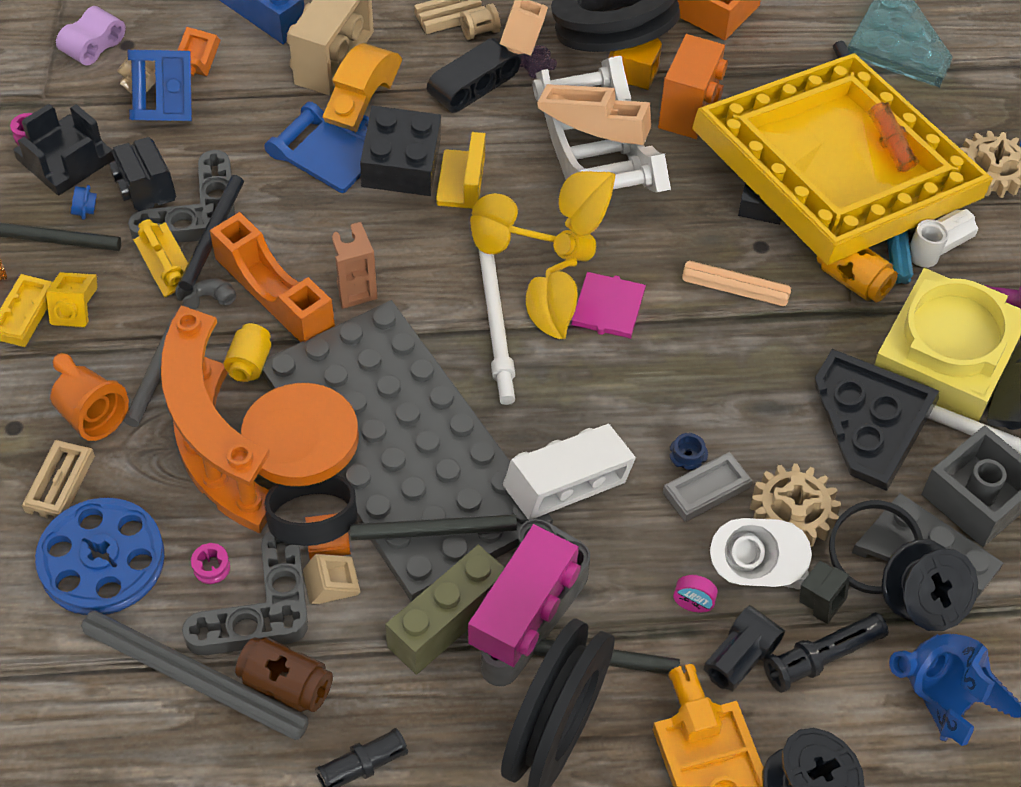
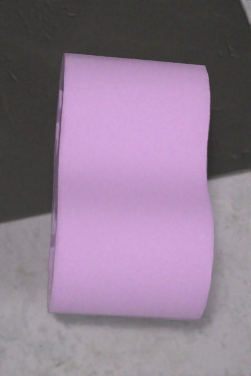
(90, 35)

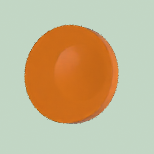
(306, 431)

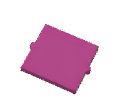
(608, 305)

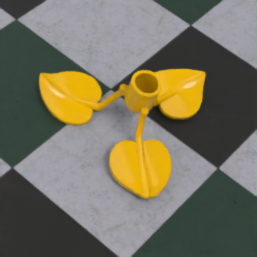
(581, 199)

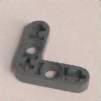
(197, 213)
(276, 607)

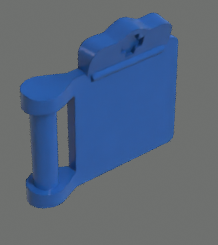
(326, 153)

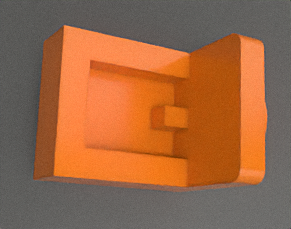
(202, 48)

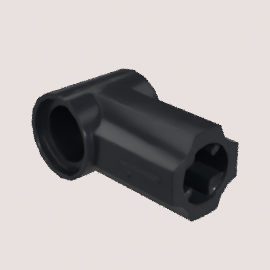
(748, 641)

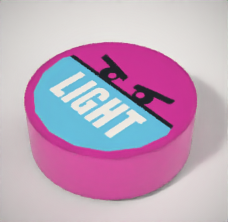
(695, 593)

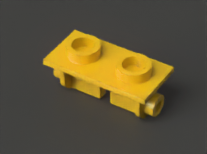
(161, 255)

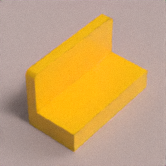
(462, 174)

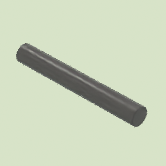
(146, 387)

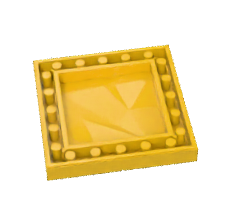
(821, 161)

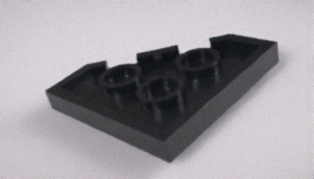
(872, 415)

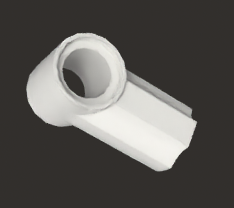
(939, 236)

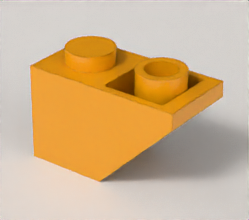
(640, 63)

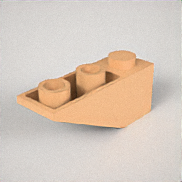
(523, 26)

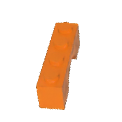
(245, 255)

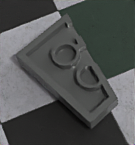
(891, 532)

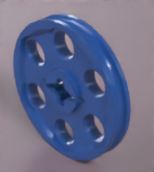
(96, 571)

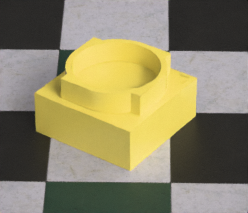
(953, 340)

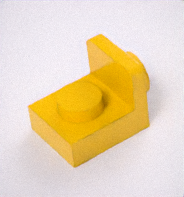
(69, 298)

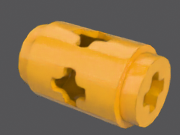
(871, 274)

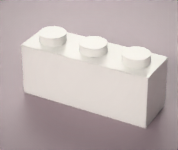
(568, 471)

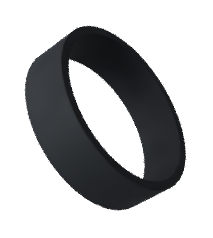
(871, 504)
(315, 532)

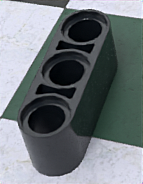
(473, 75)

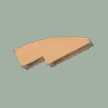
(597, 112)

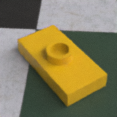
(23, 310)

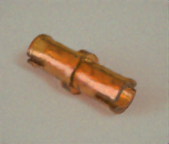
(893, 137)

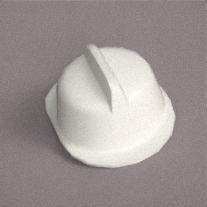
(760, 552)

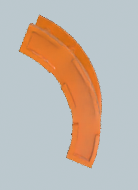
(212, 451)

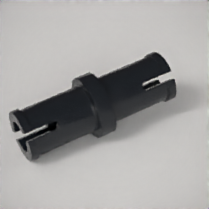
(362, 760)

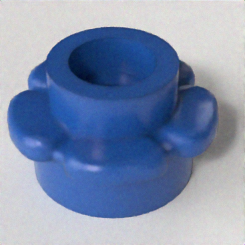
(83, 202)

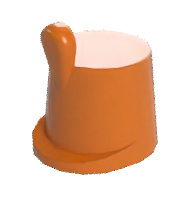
(88, 400)

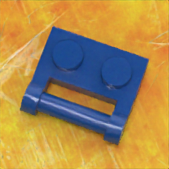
(172, 85)

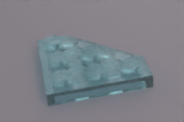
(902, 41)

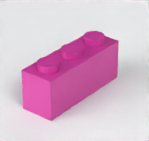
(524, 596)

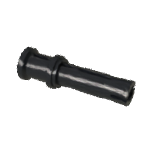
(812, 656)

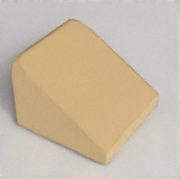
(330, 578)

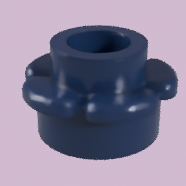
(692, 444)

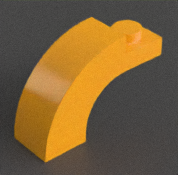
(356, 81)

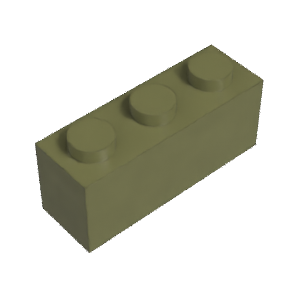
(442, 610)

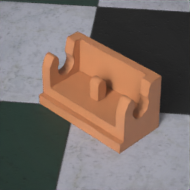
(355, 268)

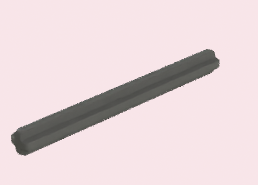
(195, 675)

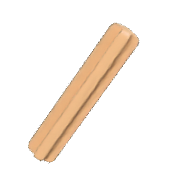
(736, 283)

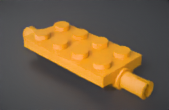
(706, 740)

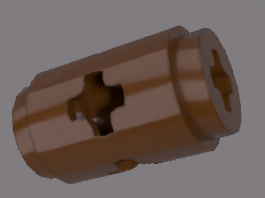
(301, 689)

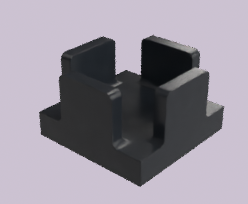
(62, 150)

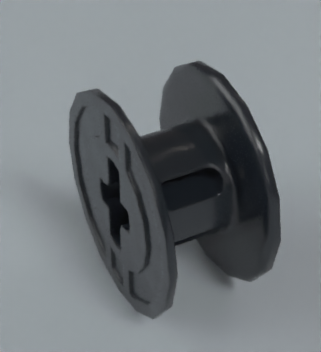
(930, 584)
(812, 755)

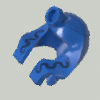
(950, 677)

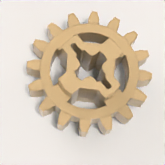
(999, 159)
(797, 500)

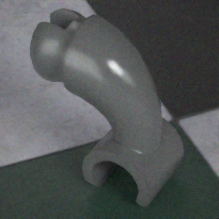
(216, 288)

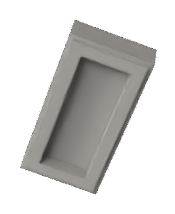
(707, 486)

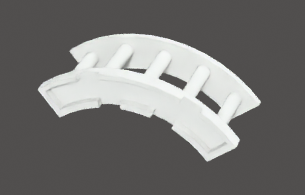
(644, 164)

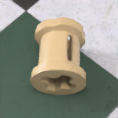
(480, 21)

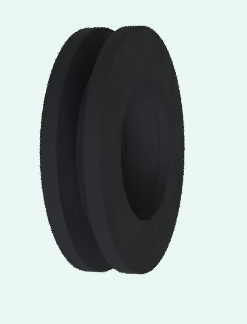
(588, 28)
(557, 705)

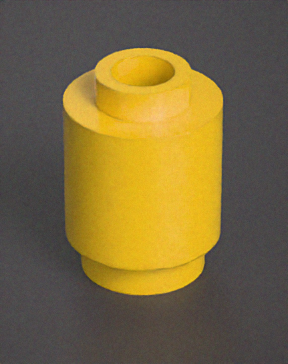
(248, 352)

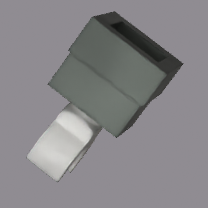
(823, 590)

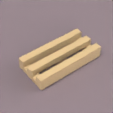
(443, 14)
(46, 508)

